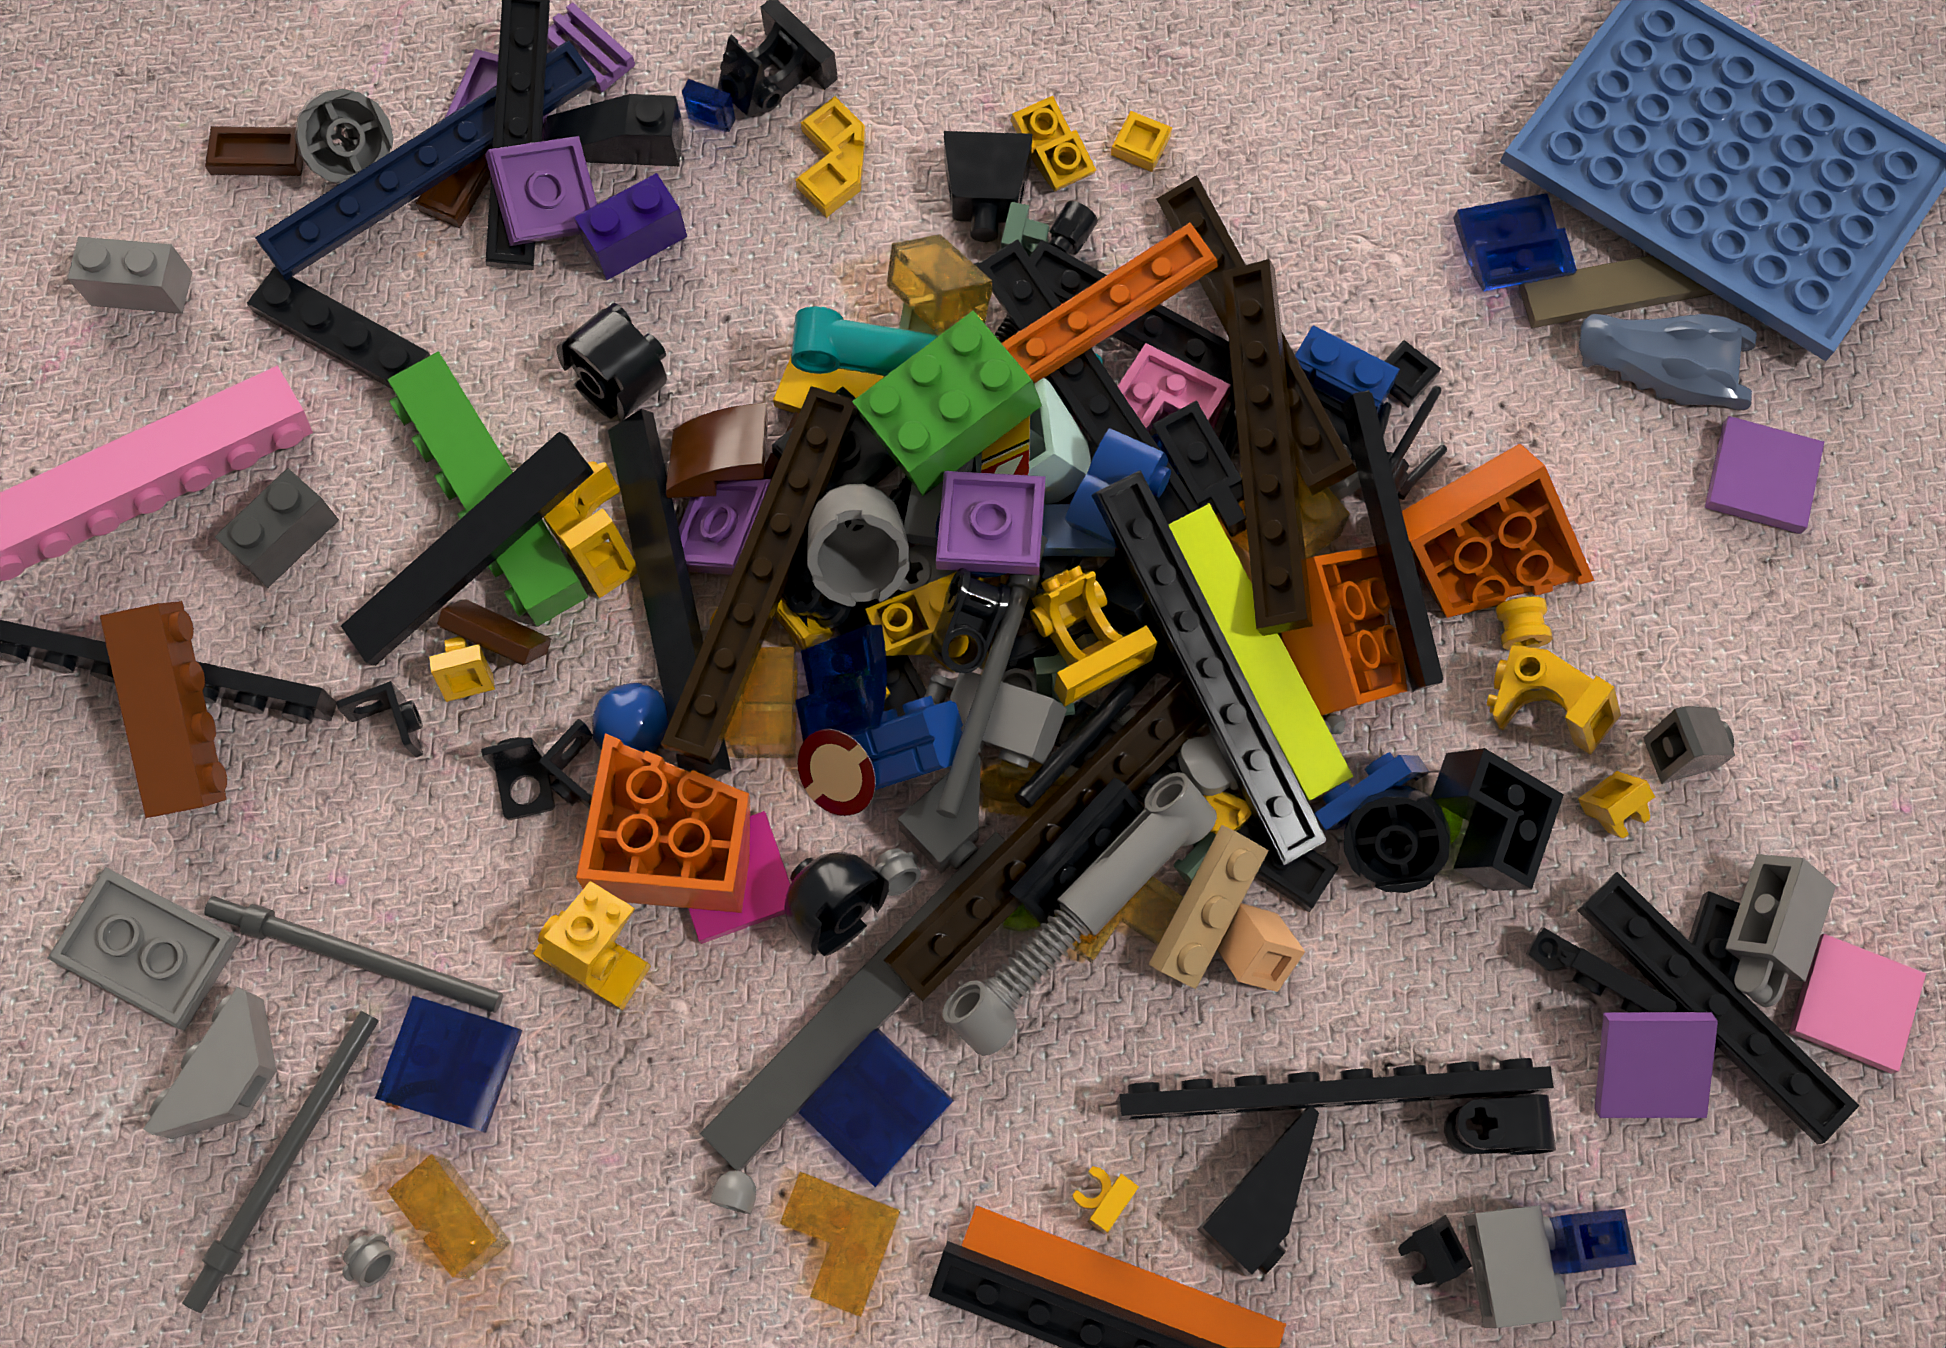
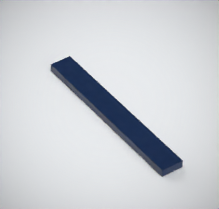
(408, 171)

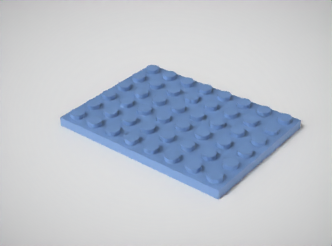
(1734, 165)

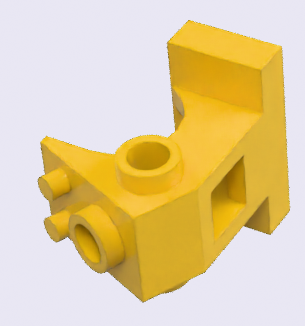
(584, 534)
(1076, 597)
(1589, 702)
(584, 946)

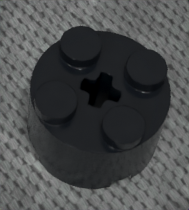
(614, 362)

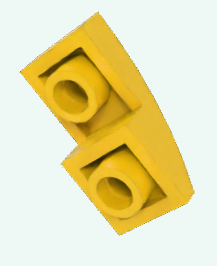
(1055, 148)

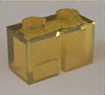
(937, 281)
(764, 715)
(458, 1223)

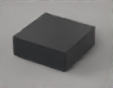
(1414, 374)

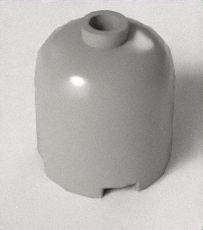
(859, 556)

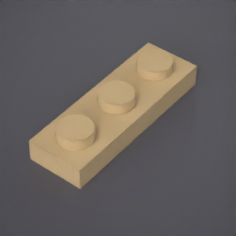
(1208, 907)

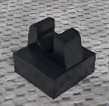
(1441, 1250)

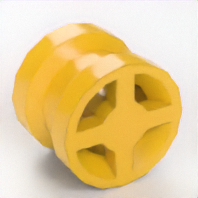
(1524, 622)

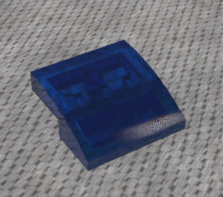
(1514, 242)
(844, 683)
(449, 1064)
(876, 1107)

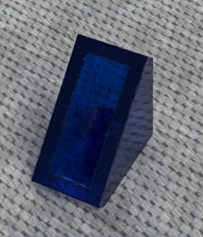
(1591, 1241)

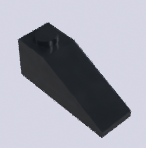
(624, 130)
(1262, 1205)

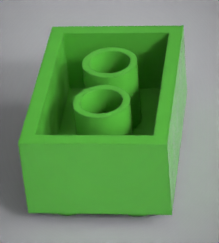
(948, 402)

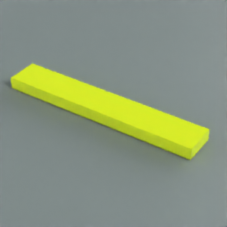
(1262, 659)

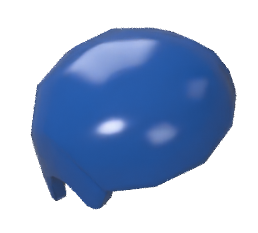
(633, 715)

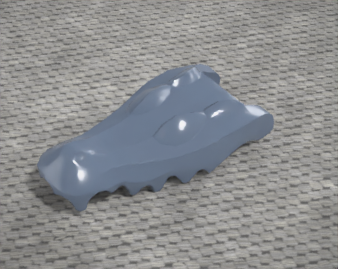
(1678, 357)

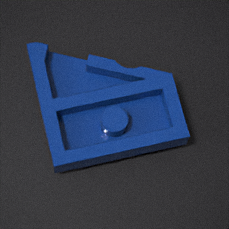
(1382, 774)

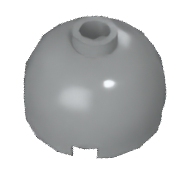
(365, 127)

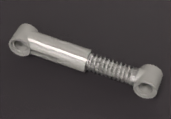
(1172, 818)

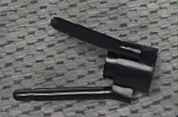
(1399, 466)

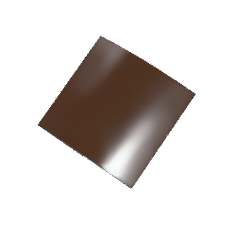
(717, 448)

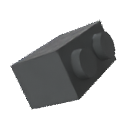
(277, 527)

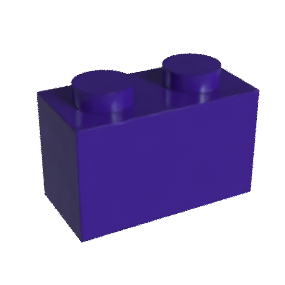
(631, 226)

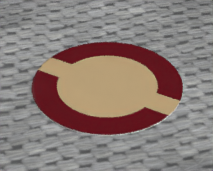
(836, 772)

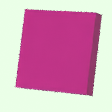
(764, 890)

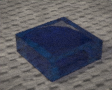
(708, 105)

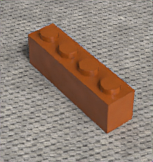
(164, 708)

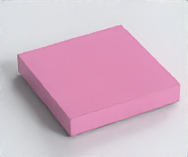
(1858, 1004)

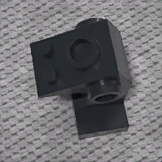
(789, 48)

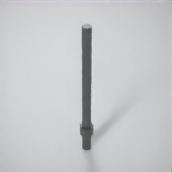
(1021, 589)
(261, 922)
(225, 1254)

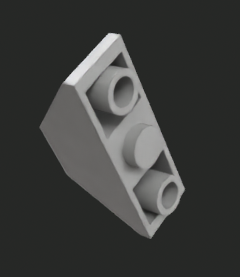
(220, 1073)

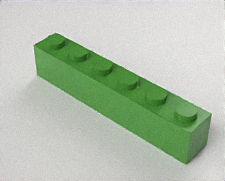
(471, 470)

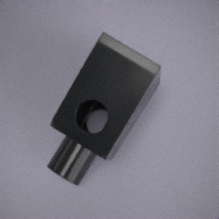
(985, 176)

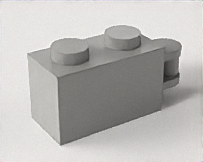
(1020, 722)
(1778, 925)

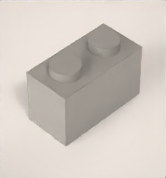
(130, 275)
(1515, 1267)

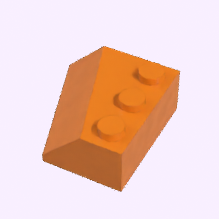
(1494, 536)
(1352, 647)
(665, 833)

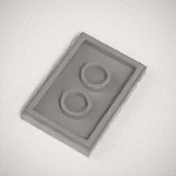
(144, 948)

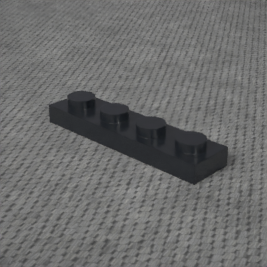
(334, 328)

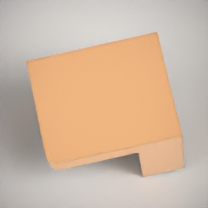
(1260, 948)

